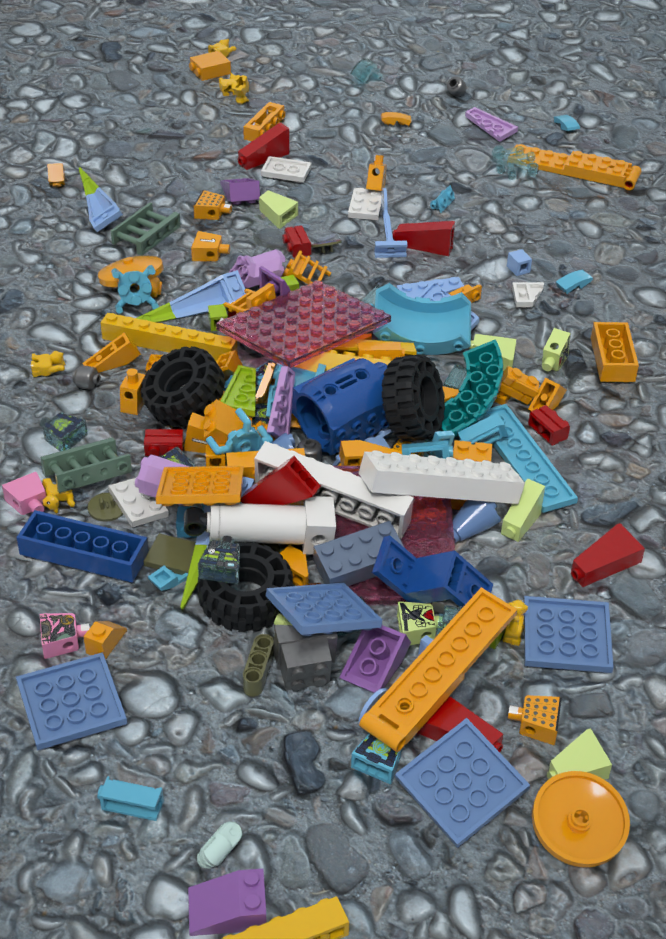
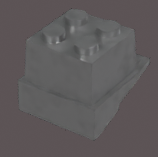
(302, 658)

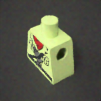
(552, 357)
(417, 621)

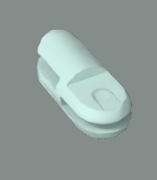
(219, 845)

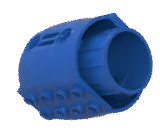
(341, 404)

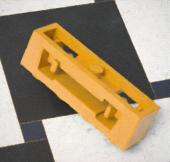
(264, 121)

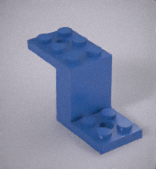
(428, 577)

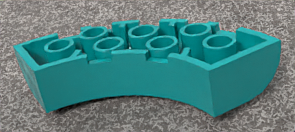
(478, 389)

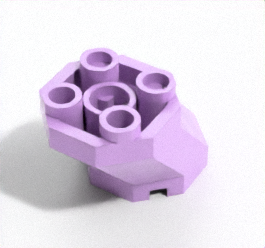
(249, 266)
(151, 473)

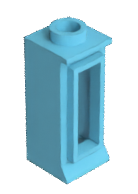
(485, 431)
(447, 451)
(131, 799)

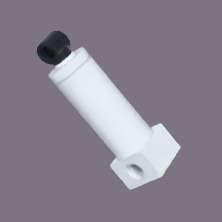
(267, 523)

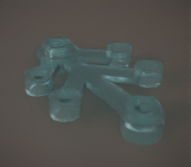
(500, 153)

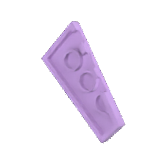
(491, 124)
(282, 405)

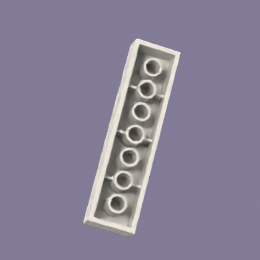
(440, 477)
(349, 491)

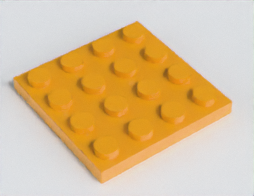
(200, 485)

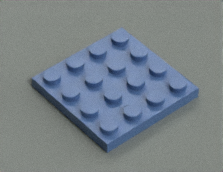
(323, 608)
(567, 634)
(70, 701)
(462, 782)

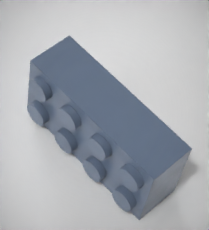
(352, 556)

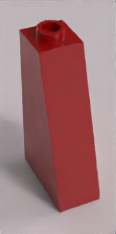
(271, 143)
(427, 236)
(283, 485)
(607, 556)
(453, 713)

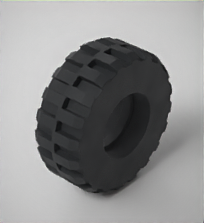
(163, 382)
(413, 397)
(247, 609)

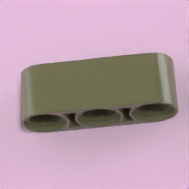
(258, 665)

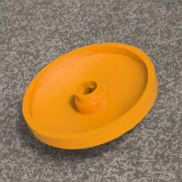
(135, 263)
(580, 819)

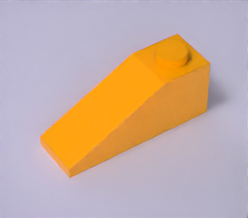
(115, 354)
(353, 450)

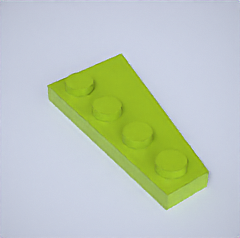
(242, 390)

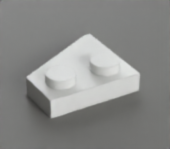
(526, 293)

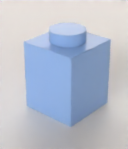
(519, 262)

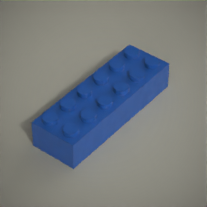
(83, 546)

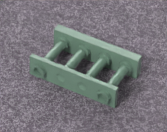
(148, 238)
(85, 464)

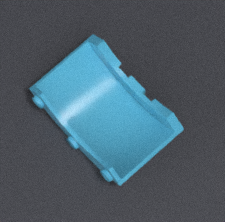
(429, 324)

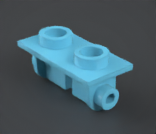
(443, 200)

